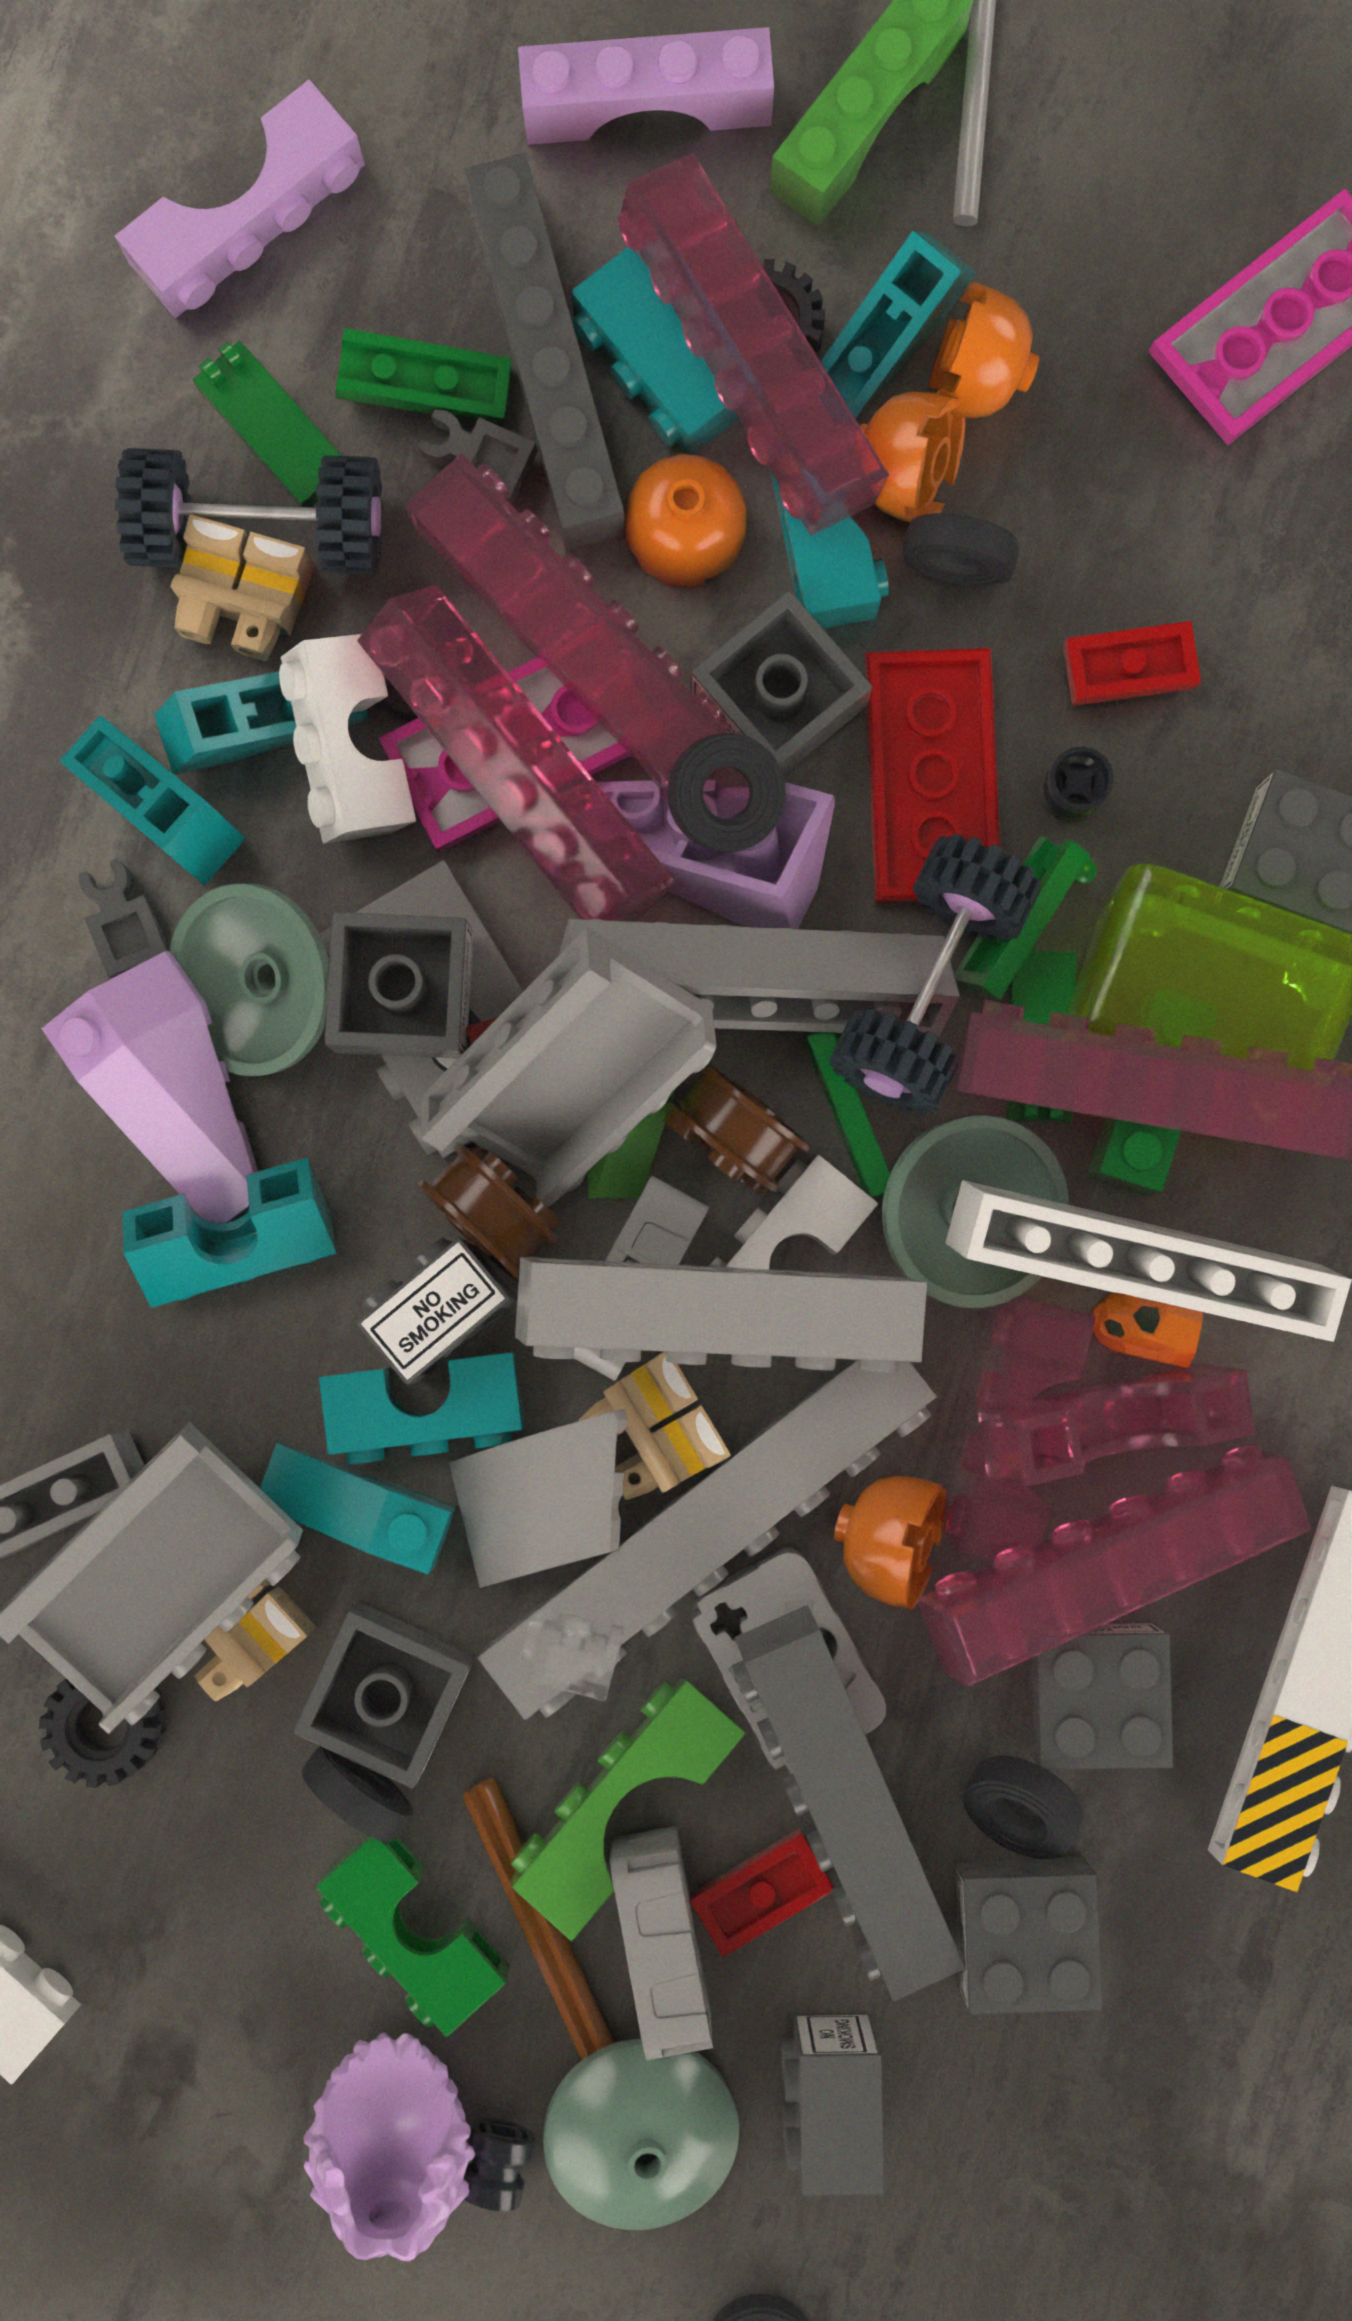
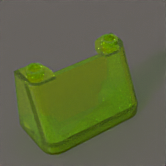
(1215, 968)

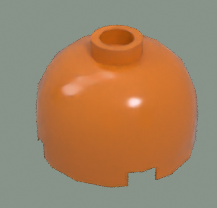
(985, 353)
(918, 448)
(686, 520)
(892, 1537)

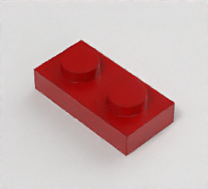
(1131, 663)
(761, 1892)

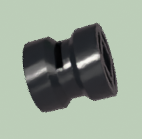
(1086, 774)
(494, 2171)

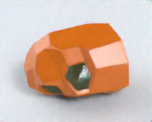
(1148, 1329)

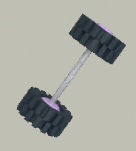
(157, 506)
(974, 892)

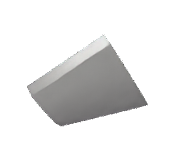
(542, 1499)

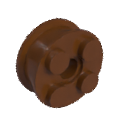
(735, 1130)
(484, 1208)

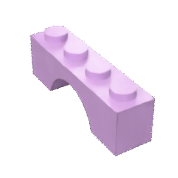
(707, 75)
(192, 250)

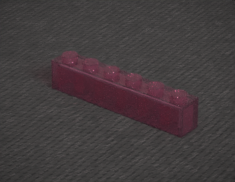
(750, 345)
(561, 618)
(514, 758)
(1156, 1082)
(1113, 1563)

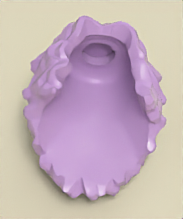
(388, 2148)

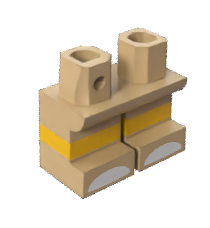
(240, 579)
(672, 1450)
(254, 1643)

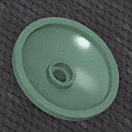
(228, 951)
(927, 1183)
(626, 2107)

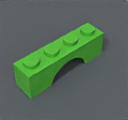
(836, 132)
(567, 1869)

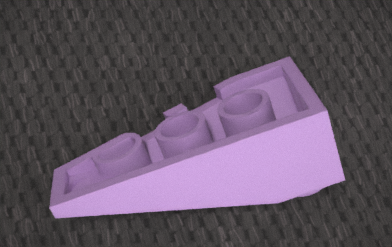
(753, 886)
(154, 1071)

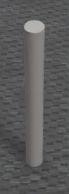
(974, 112)

